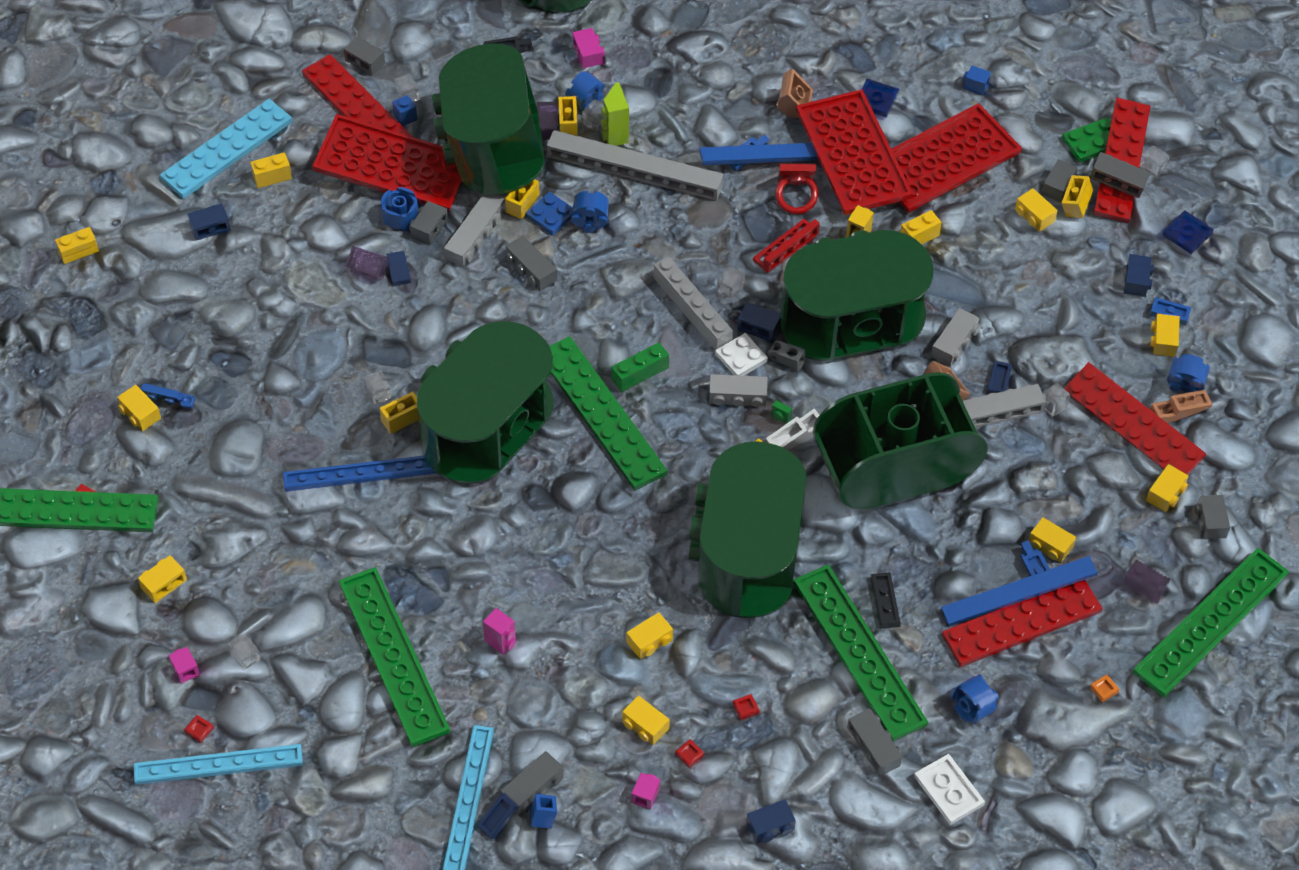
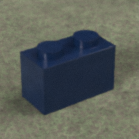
(209, 221)
(1138, 274)
(759, 322)
(771, 822)

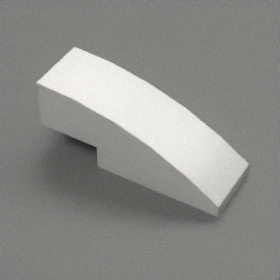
(795, 431)

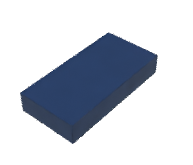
(398, 268)
(999, 377)
(498, 815)

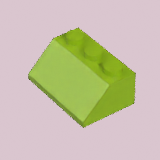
(616, 117)

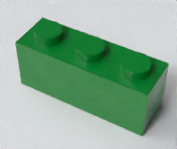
(640, 367)

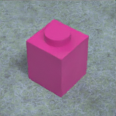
(184, 664)
(645, 790)

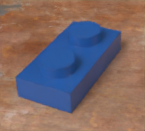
(1166, 307)

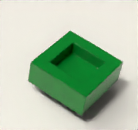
(781, 412)

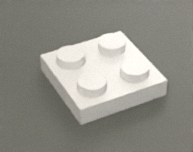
(741, 355)

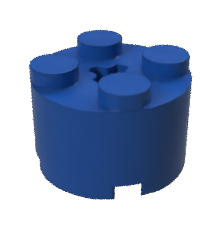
(586, 89)
(399, 208)
(590, 211)
(1187, 373)
(974, 699)

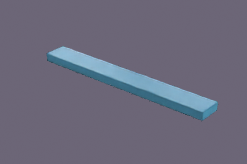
(218, 764)
(468, 798)

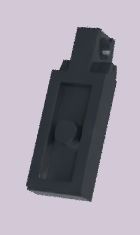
(521, 45)

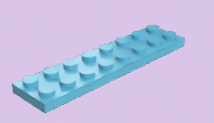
(226, 148)

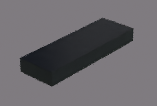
(885, 600)

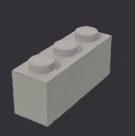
(955, 337)
(738, 390)

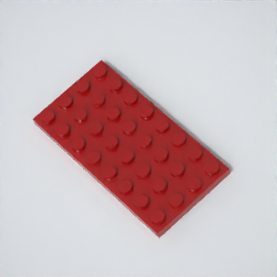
(853, 151)
(952, 154)
(387, 161)

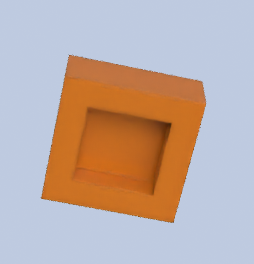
(1104, 688)

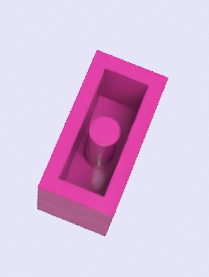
(588, 48)
(499, 631)

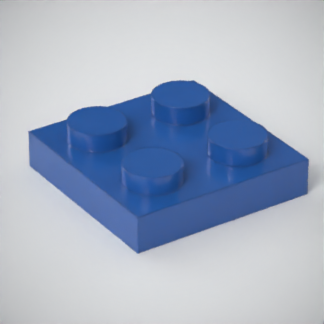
(550, 213)

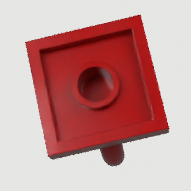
(796, 175)

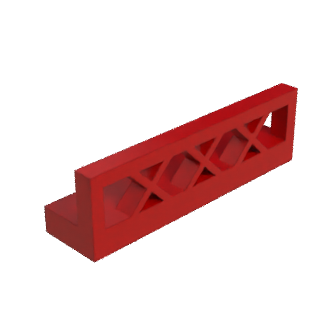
(789, 247)

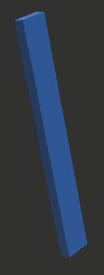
(757, 154)
(356, 473)
(1019, 591)

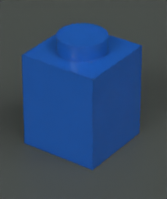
(976, 80)
(404, 110)
(543, 811)

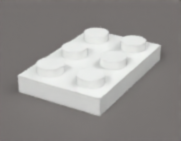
(949, 789)

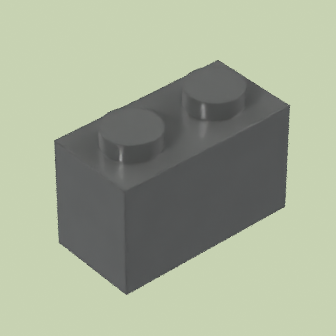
(364, 56)
(1058, 180)
(428, 222)
(1212, 517)

